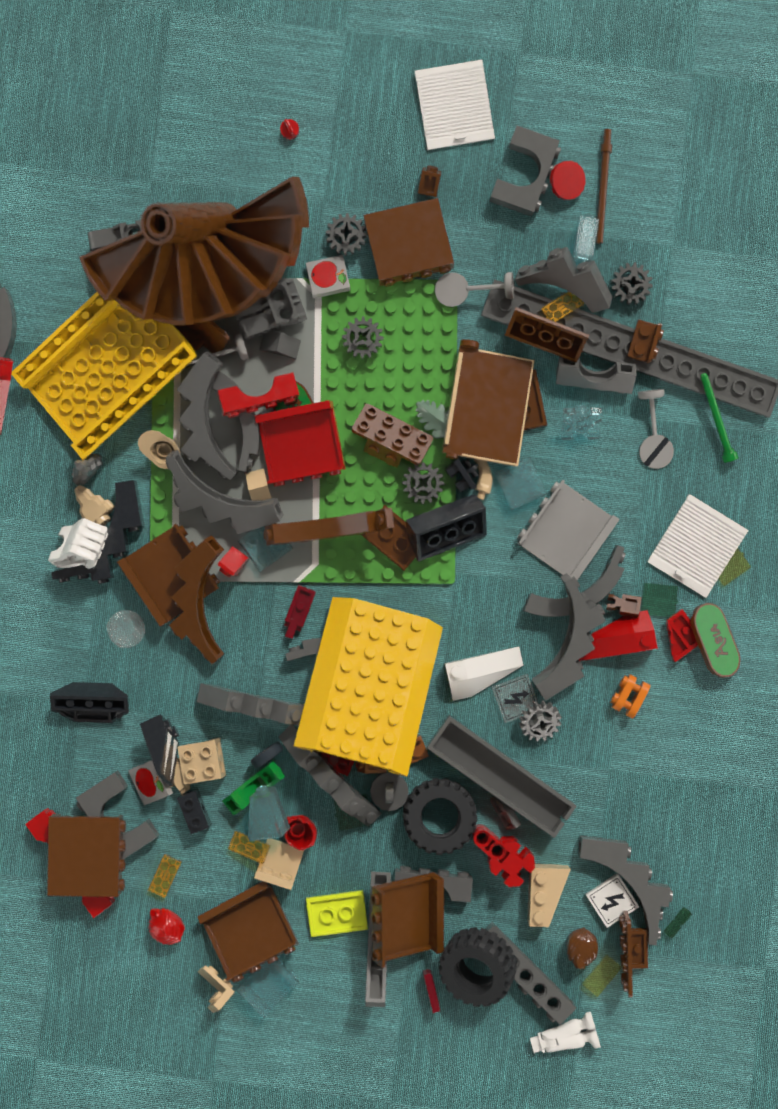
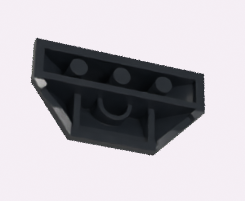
(90, 702)

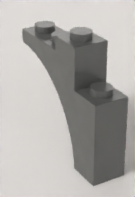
(561, 271)

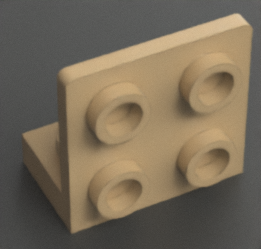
(202, 761)
(280, 864)
(223, 987)

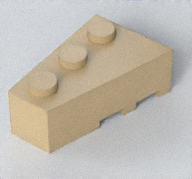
(545, 889)

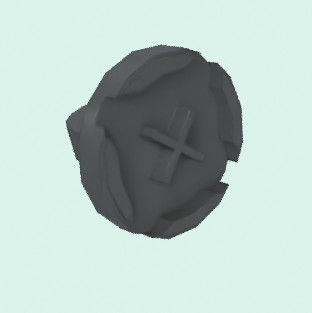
(389, 791)

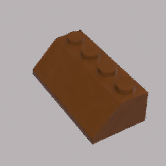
(546, 334)

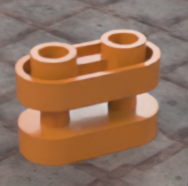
(620, 699)

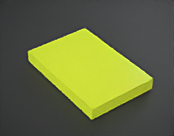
(337, 913)

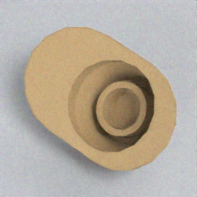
(156, 447)

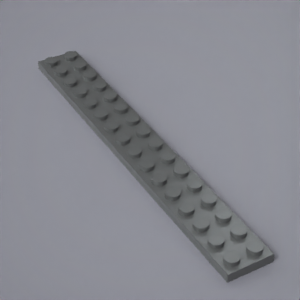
(673, 362)

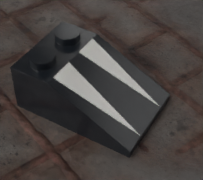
(162, 746)

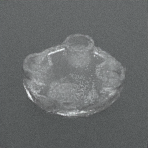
(125, 629)

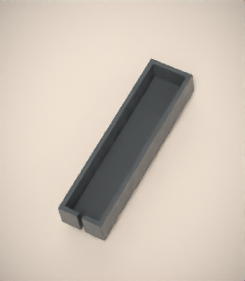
(501, 776)

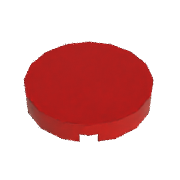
(567, 180)

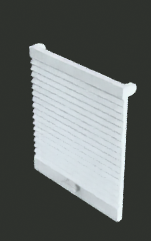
(454, 104)
(697, 545)

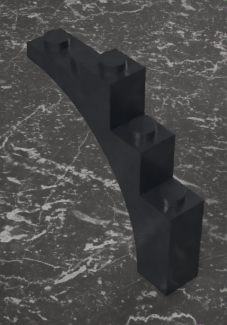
(126, 516)

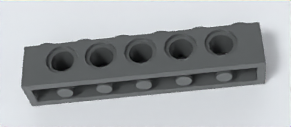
(564, 1006)

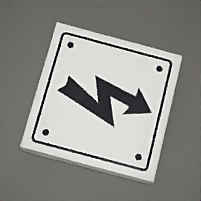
(611, 900)

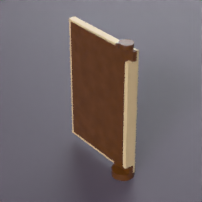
(487, 405)

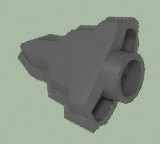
(86, 468)

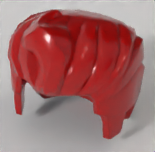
(301, 832)
(165, 926)

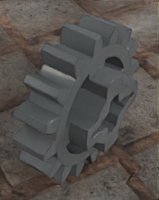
(338, 234)
(638, 283)
(354, 328)
(429, 489)
(540, 720)

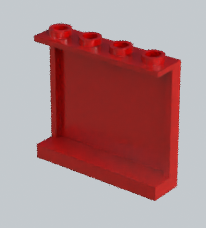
(301, 443)

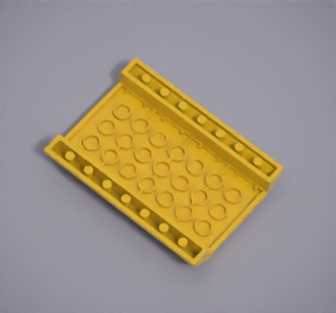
(102, 369)
(369, 684)

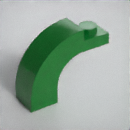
(241, 796)

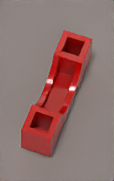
(234, 401)

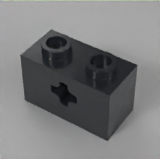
(194, 811)

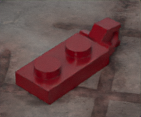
(299, 610)

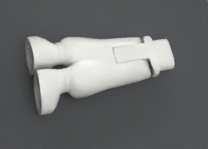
(567, 1036)

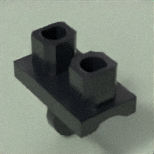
(465, 482)

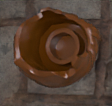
(581, 947)

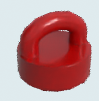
(289, 129)

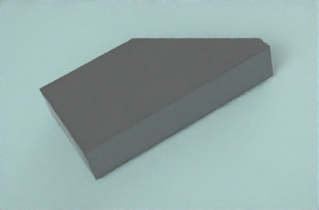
(505, 813)

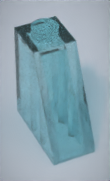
(585, 239)
(266, 815)

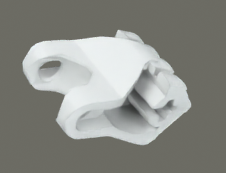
(80, 546)

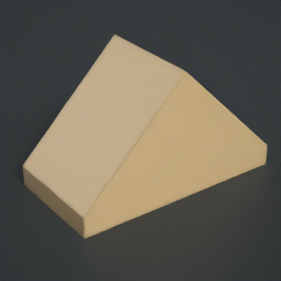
(258, 485)

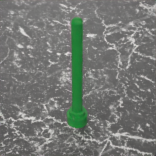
(728, 453)

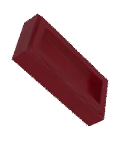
(431, 990)

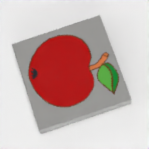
(328, 276)
(148, 783)

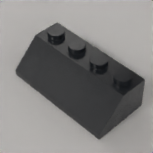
(447, 527)

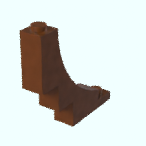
(329, 528)

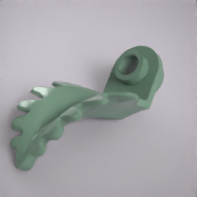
(435, 418)

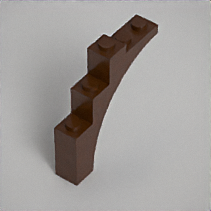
(189, 598)

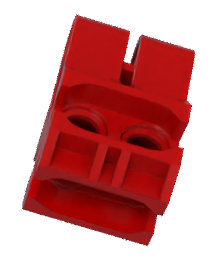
(506, 857)

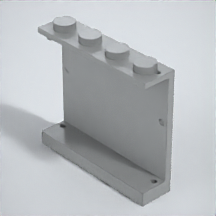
(567, 530)

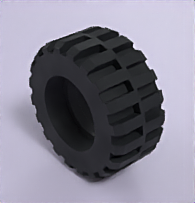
(447, 841)
(469, 985)

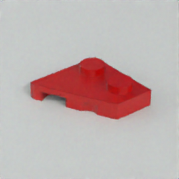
(680, 635)

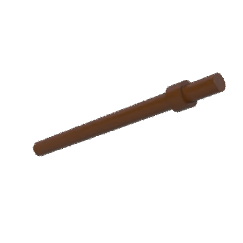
(606, 150)

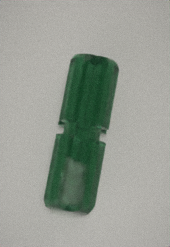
(680, 919)

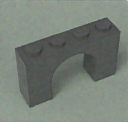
(542, 150)
(94, 802)

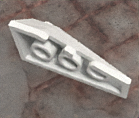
(476, 673)

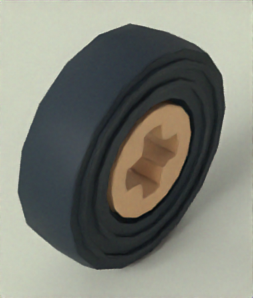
(267, 754)

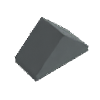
(280, 344)

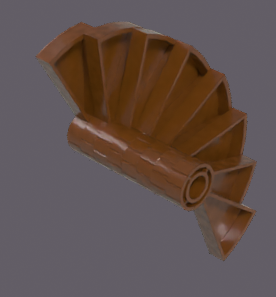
(202, 256)

